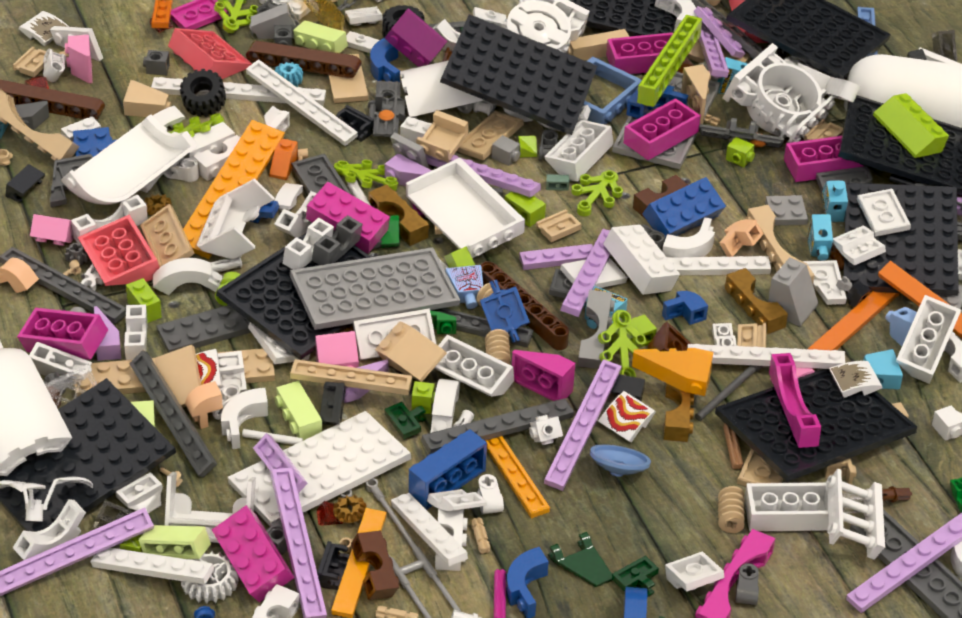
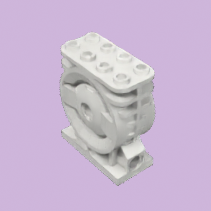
(548, 21)
(784, 87)

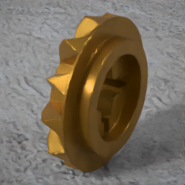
(150, 201)
(343, 514)

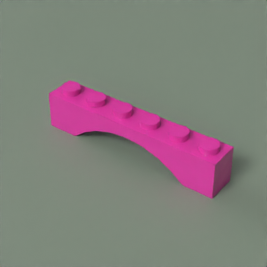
(803, 424)
(754, 549)

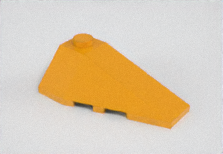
(681, 369)

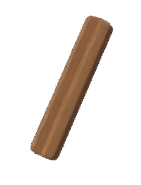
(733, 448)

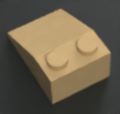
(695, 84)
(410, 351)

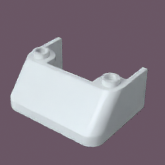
(228, 217)
(179, 508)

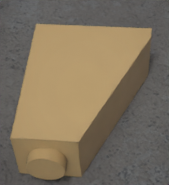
(144, 100)

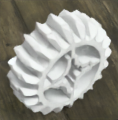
(221, 582)

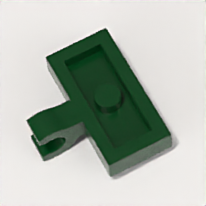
(405, 421)
(636, 574)

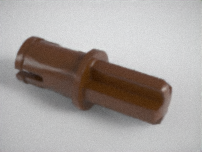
(836, 255)
(893, 494)

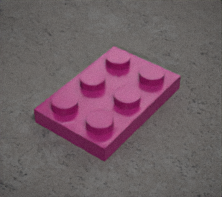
(195, 14)

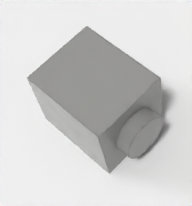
(505, 150)

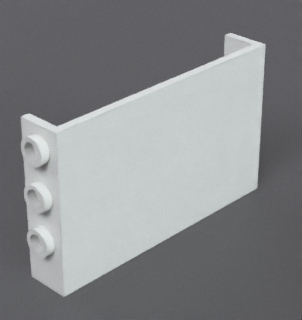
(465, 207)

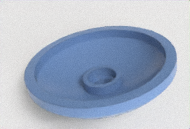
(619, 459)

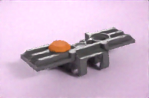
(391, 109)
(751, 134)

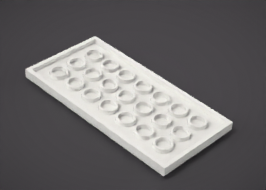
(329, 463)

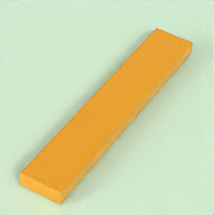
(517, 477)
(355, 572)

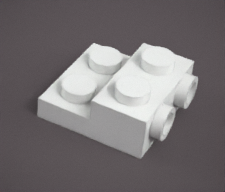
(693, 572)

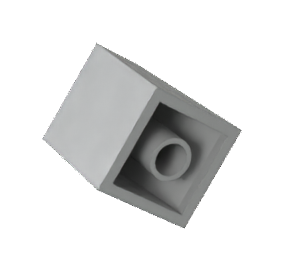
(794, 291)

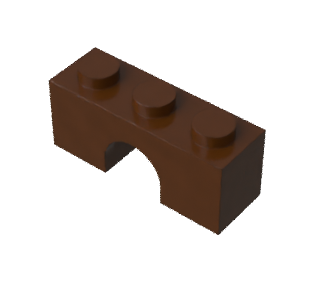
(646, 196)
(373, 549)

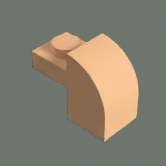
(740, 233)
(17, 274)
(202, 401)

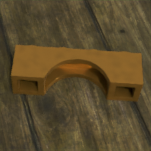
(412, 226)
(741, 287)
(677, 421)

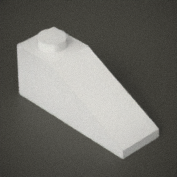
(52, 360)

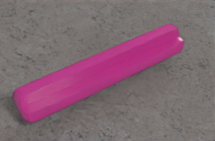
(499, 593)

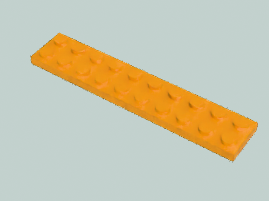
(243, 164)

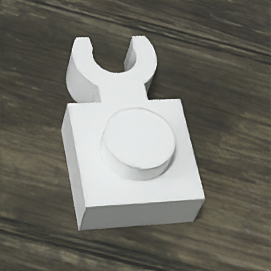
(92, 278)

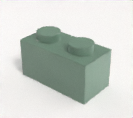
(557, 182)

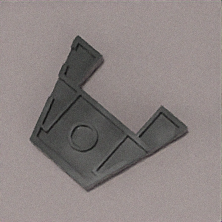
(61, 168)

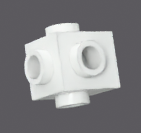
(545, 429)

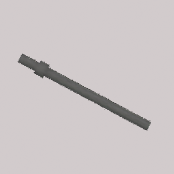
(727, 391)

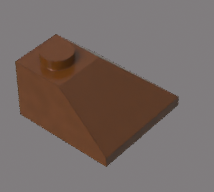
(668, 338)

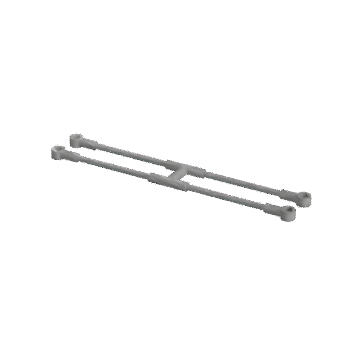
(423, 562)

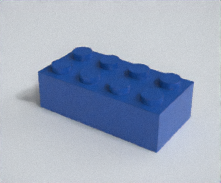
(684, 208)
(448, 467)

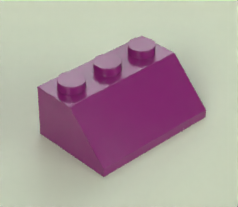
(415, 39)

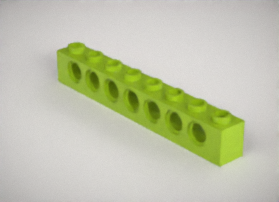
(669, 61)

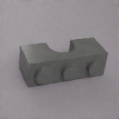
(329, 250)

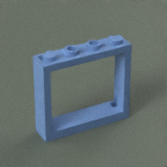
(616, 106)

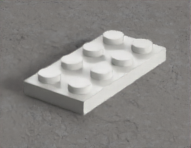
(373, 330)

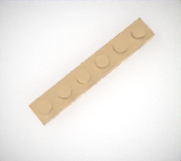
(351, 377)

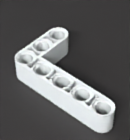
(837, 87)

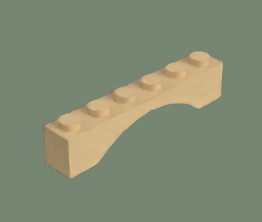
(55, 144)
(766, 220)

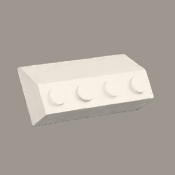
(581, 150)
(927, 338)
(475, 367)

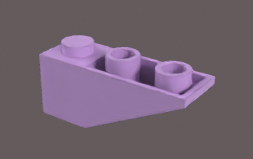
(110, 345)

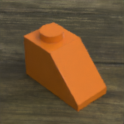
(284, 155)

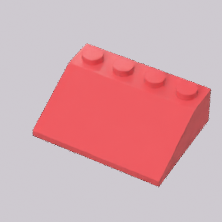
(207, 51)
(120, 253)

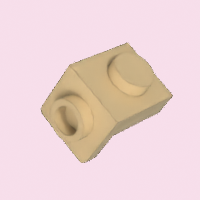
(847, 470)

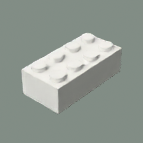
(641, 259)
(787, 506)

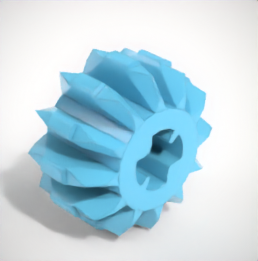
(290, 72)

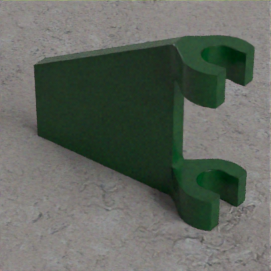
(585, 563)

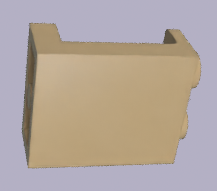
(443, 136)

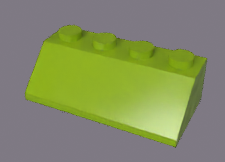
(911, 126)

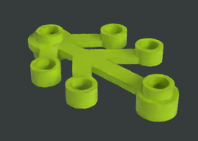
(230, 23)
(195, 126)
(365, 176)
(607, 178)
(622, 341)

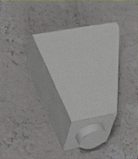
(263, 23)

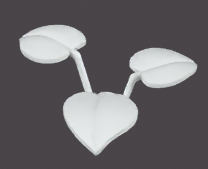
(33, 507)

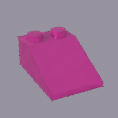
(544, 373)

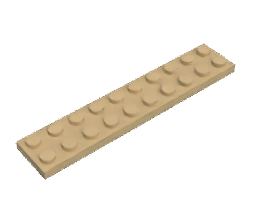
(256, 362)

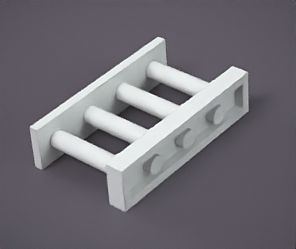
(872, 510)

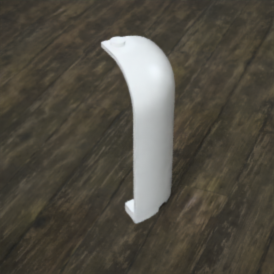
(929, 83)
(428, 94)
(129, 163)
(27, 412)

